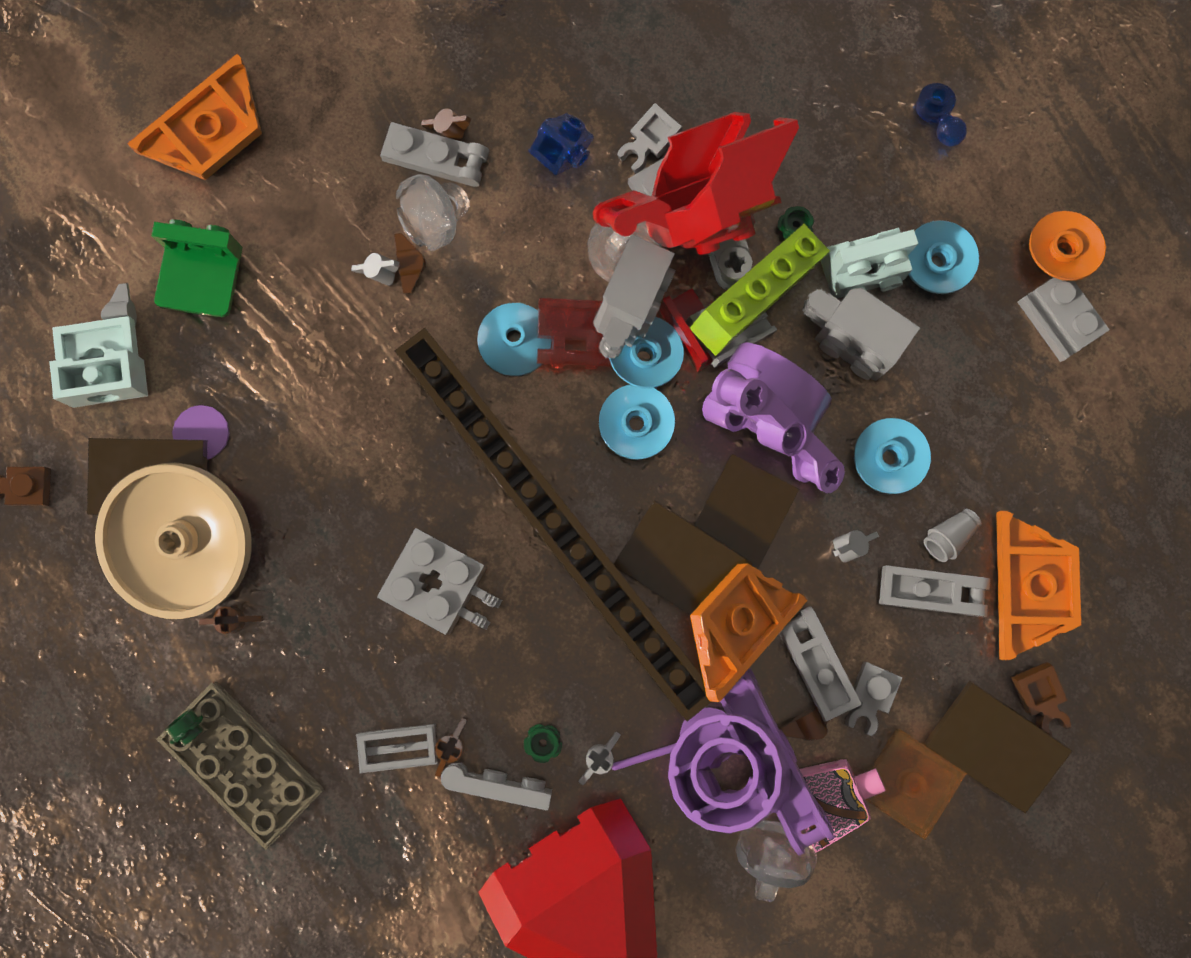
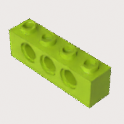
(759, 289)

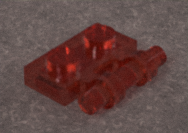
(569, 321)

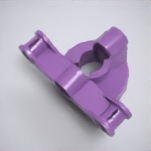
(779, 406)
(776, 778)

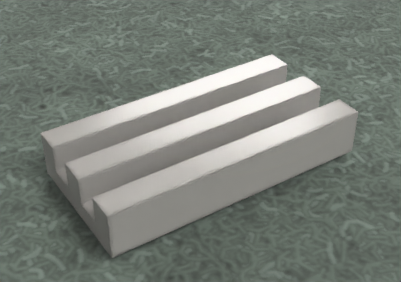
(429, 744)

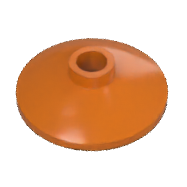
(1077, 236)

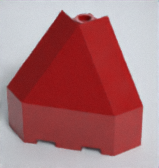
(579, 892)

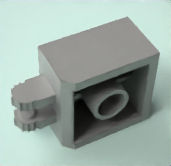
(633, 295)
(860, 330)
(442, 606)

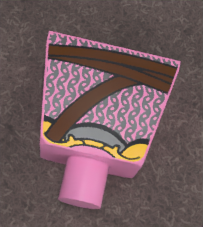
(841, 796)

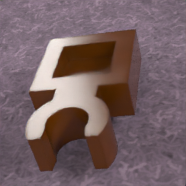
(26, 486)
(1040, 695)

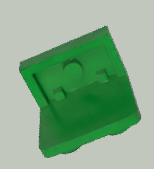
(196, 268)

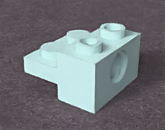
(886, 252)
(97, 363)

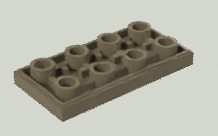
(244, 767)

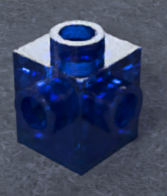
(562, 143)

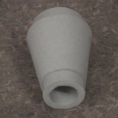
(952, 535)

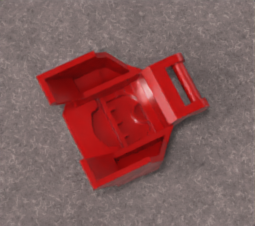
(706, 185)

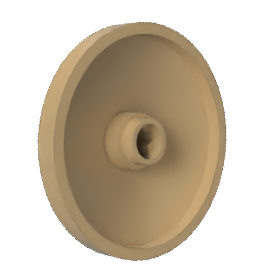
(173, 540)

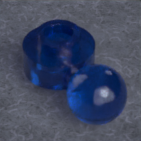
(951, 129)

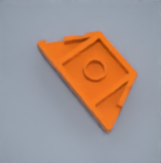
(205, 125)
(1035, 586)
(738, 625)

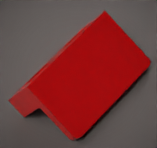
(676, 312)

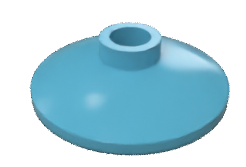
(955, 249)
(506, 356)
(666, 356)
(639, 403)
(905, 443)

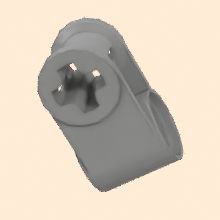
(730, 253)

